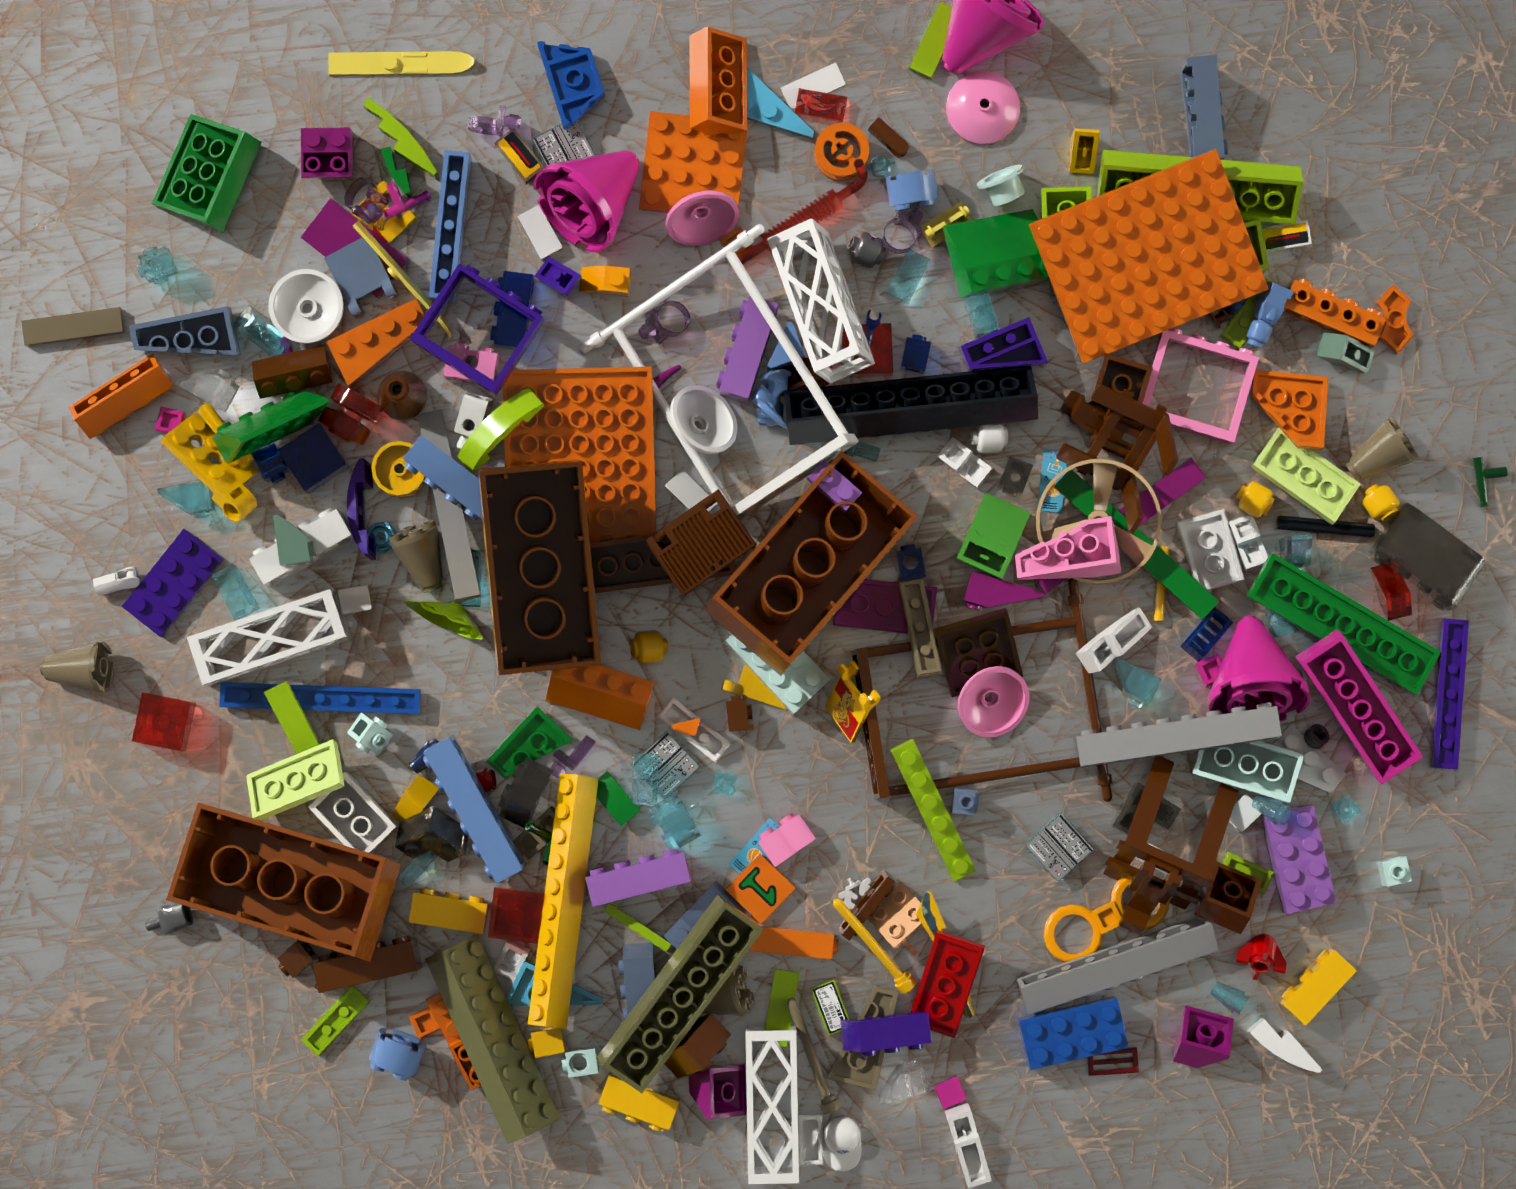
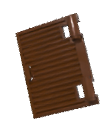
(700, 543)

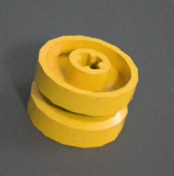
(388, 479)

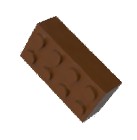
(387, 961)

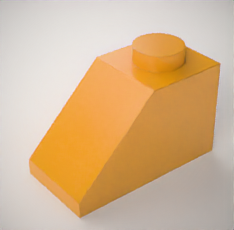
(605, 280)

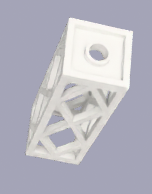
(792, 243)
(253, 662)
(774, 1171)

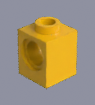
(546, 1042)

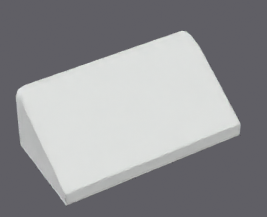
(687, 490)

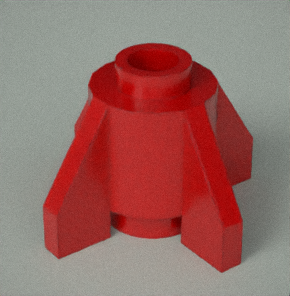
(1262, 954)

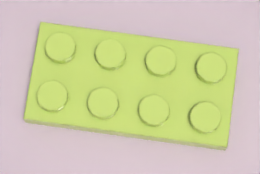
(1306, 476)
(295, 780)

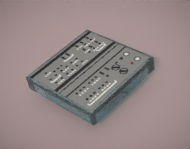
(563, 145)
(674, 764)
(1059, 847)

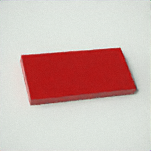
(947, 981)

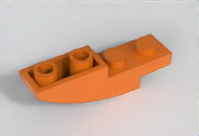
(453, 1039)

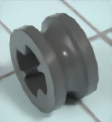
(1319, 739)

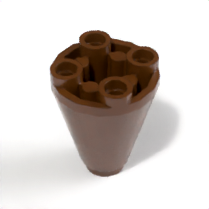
(408, 402)

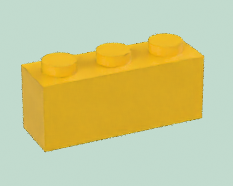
(449, 911)
(1317, 986)
(647, 1106)

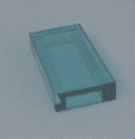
(908, 276)

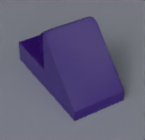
(558, 276)

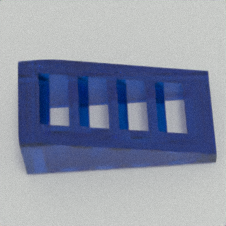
(1195, 651)

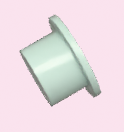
(1003, 185)

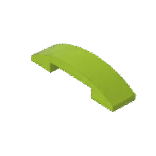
(498, 426)

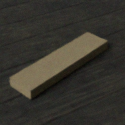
(72, 326)
(920, 628)

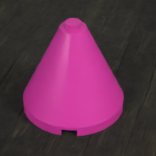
(986, 28)
(587, 196)
(1257, 673)

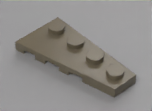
(850, 1065)

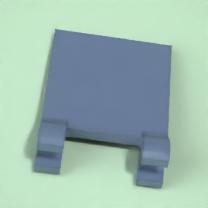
(359, 273)

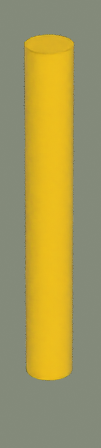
(1160, 596)

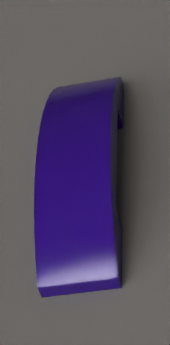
(360, 480)

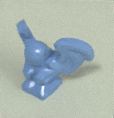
(768, 398)

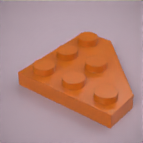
(1295, 405)

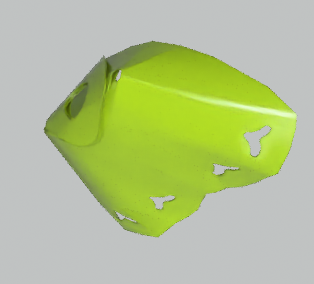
(448, 616)

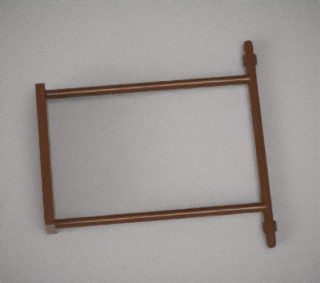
(872, 732)

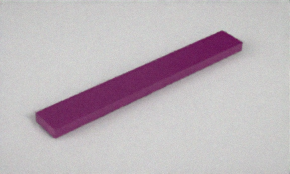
(1166, 490)

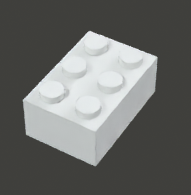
(354, 816)

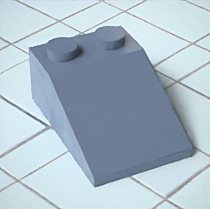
(683, 926)

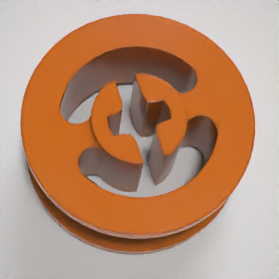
(828, 137)

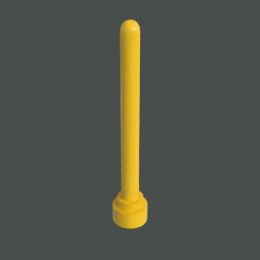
(903, 981)

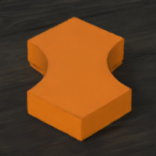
(1395, 330)

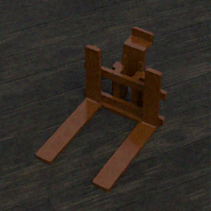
(1108, 427)
(1153, 890)

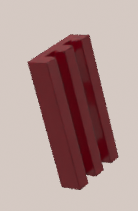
(1134, 1059)

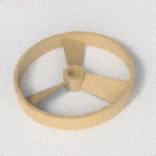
(1103, 479)

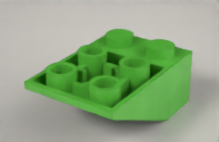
(993, 536)

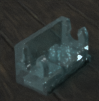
(981, 315)
(235, 592)

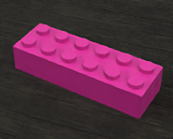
(1359, 706)

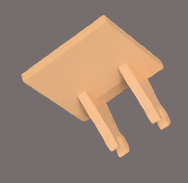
(897, 917)

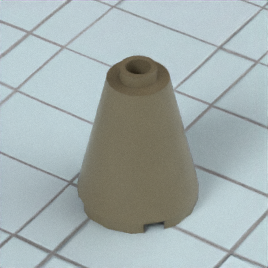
(81, 667)

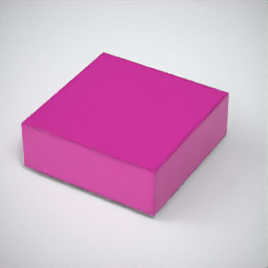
(168, 419)
(1209, 668)
(950, 1092)

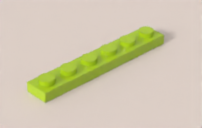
(932, 810)

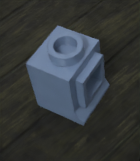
(965, 801)

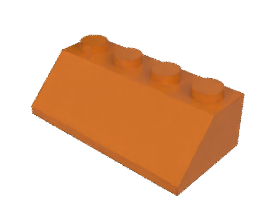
(718, 82)
(602, 693)

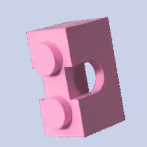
(486, 362)

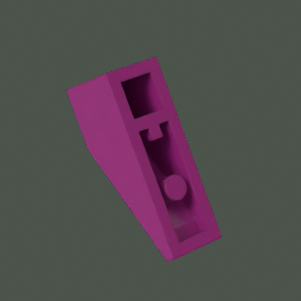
(993, 592)

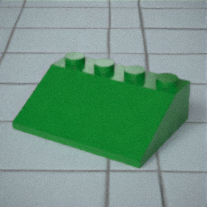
(206, 172)
(994, 253)
(268, 425)

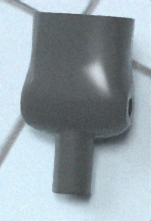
(171, 918)

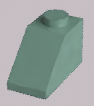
(1345, 352)
(292, 544)

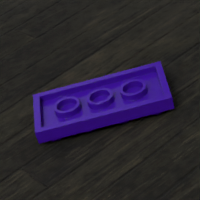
(172, 583)

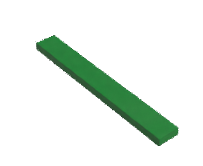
(1159, 564)

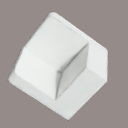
(355, 599)
(1243, 813)

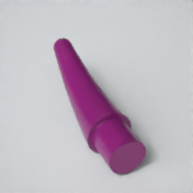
(664, 376)

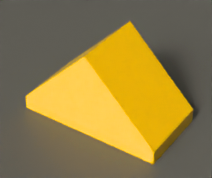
(1084, 151)
(415, 798)

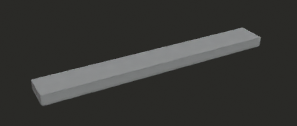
(451, 518)

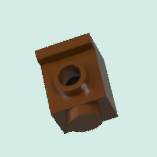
(739, 713)

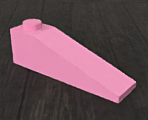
(1079, 553)

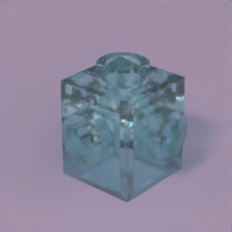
(165, 265)

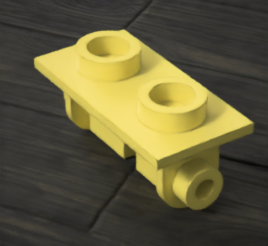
(933, 228)

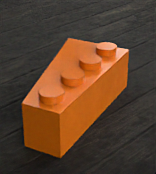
(370, 344)

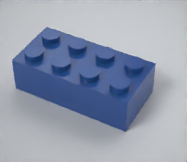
(1072, 1033)

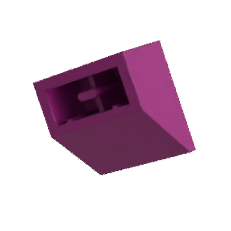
(327, 152)

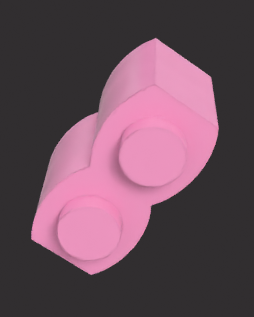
(786, 839)

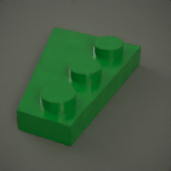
(531, 738)

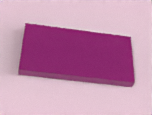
(334, 230)
(878, 607)

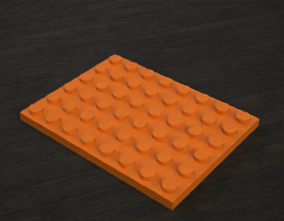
(1148, 256)
(604, 423)

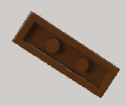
(869, 902)

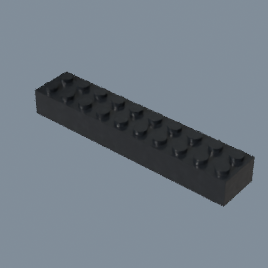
(915, 404)

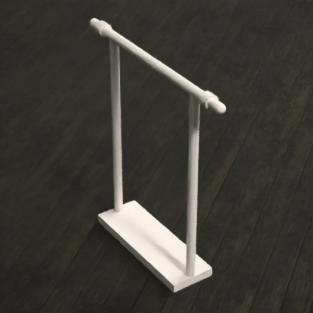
(797, 472)

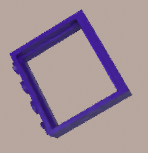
(491, 287)

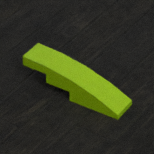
(406, 145)

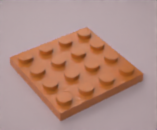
(687, 162)

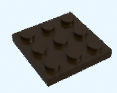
(976, 645)

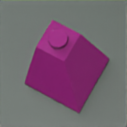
(1202, 1038)
(720, 1091)

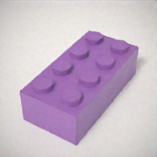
(747, 354)
(1299, 861)
(638, 878)

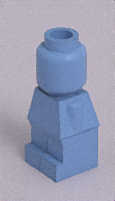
(1268, 310)

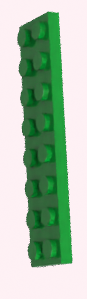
(1322, 610)

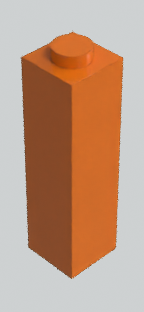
(796, 942)

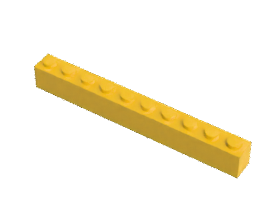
(563, 901)

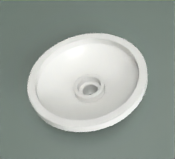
(302, 289)
(703, 419)

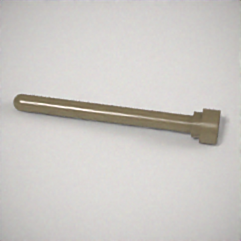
(829, 1102)

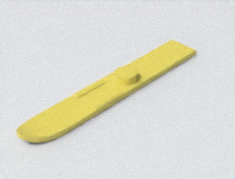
(399, 63)
(397, 272)

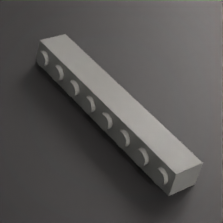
(1179, 736)
(1117, 965)

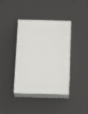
(1210, 550)

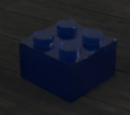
(313, 458)

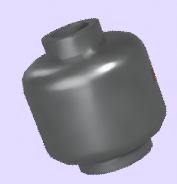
(867, 249)

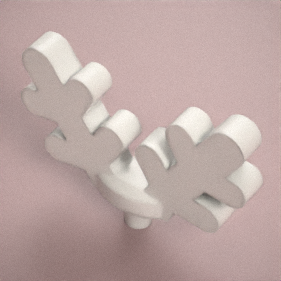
(848, 894)

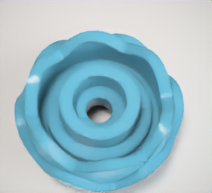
(382, 529)

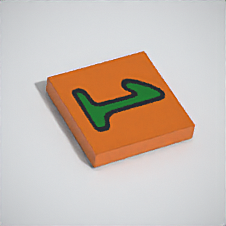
(760, 888)

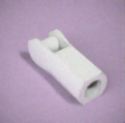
(117, 581)

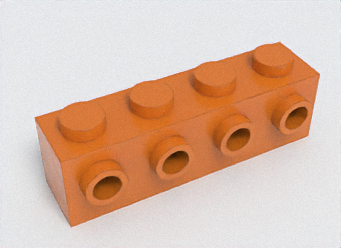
(1334, 314)
(121, 396)

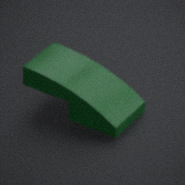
(399, 176)
(615, 799)

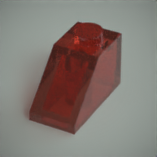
(1392, 592)

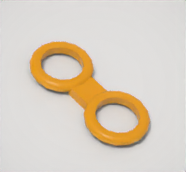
(1101, 920)

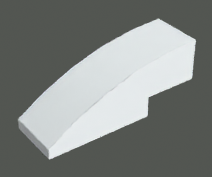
(1114, 641)
(1282, 1045)
(968, 1145)

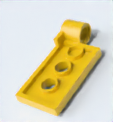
(222, 479)

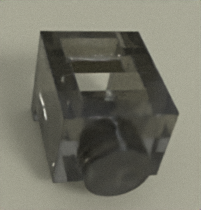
(1015, 466)

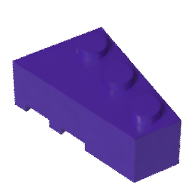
(1005, 348)
(886, 1033)

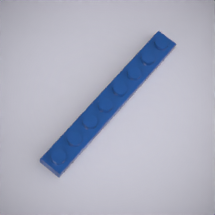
(325, 698)

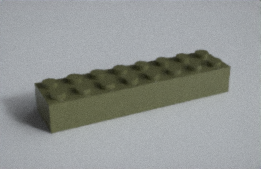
(679, 994)
(492, 1039)

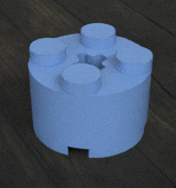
(912, 189)
(397, 1053)

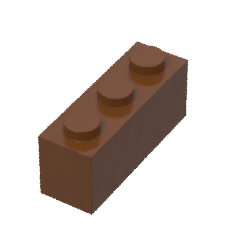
(292, 372)

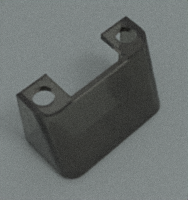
(1428, 556)

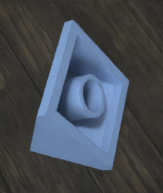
(779, 358)

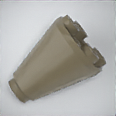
(1382, 451)
(420, 554)
(733, 996)

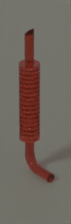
(816, 211)

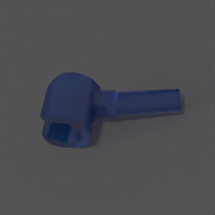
(872, 324)

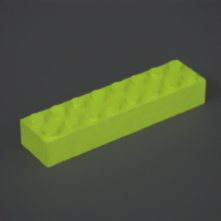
(1260, 189)

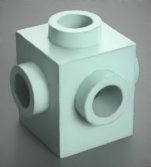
(370, 733)

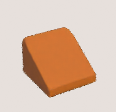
(688, 727)

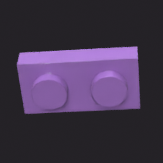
(835, 488)

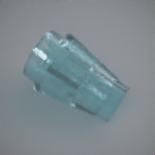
(1273, 809)
(1229, 997)

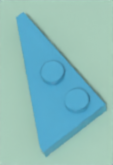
(770, 110)
(522, 989)

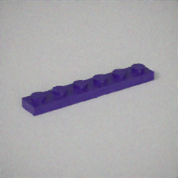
(1450, 694)

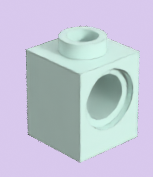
(1394, 871)
(589, 1054)

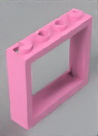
(1218, 348)

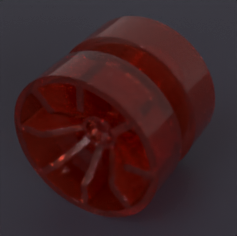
(347, 421)

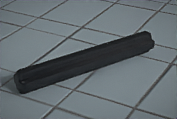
(1323, 526)

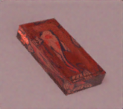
(820, 105)

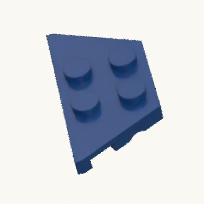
(572, 80)

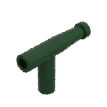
(1482, 474)
(544, 834)

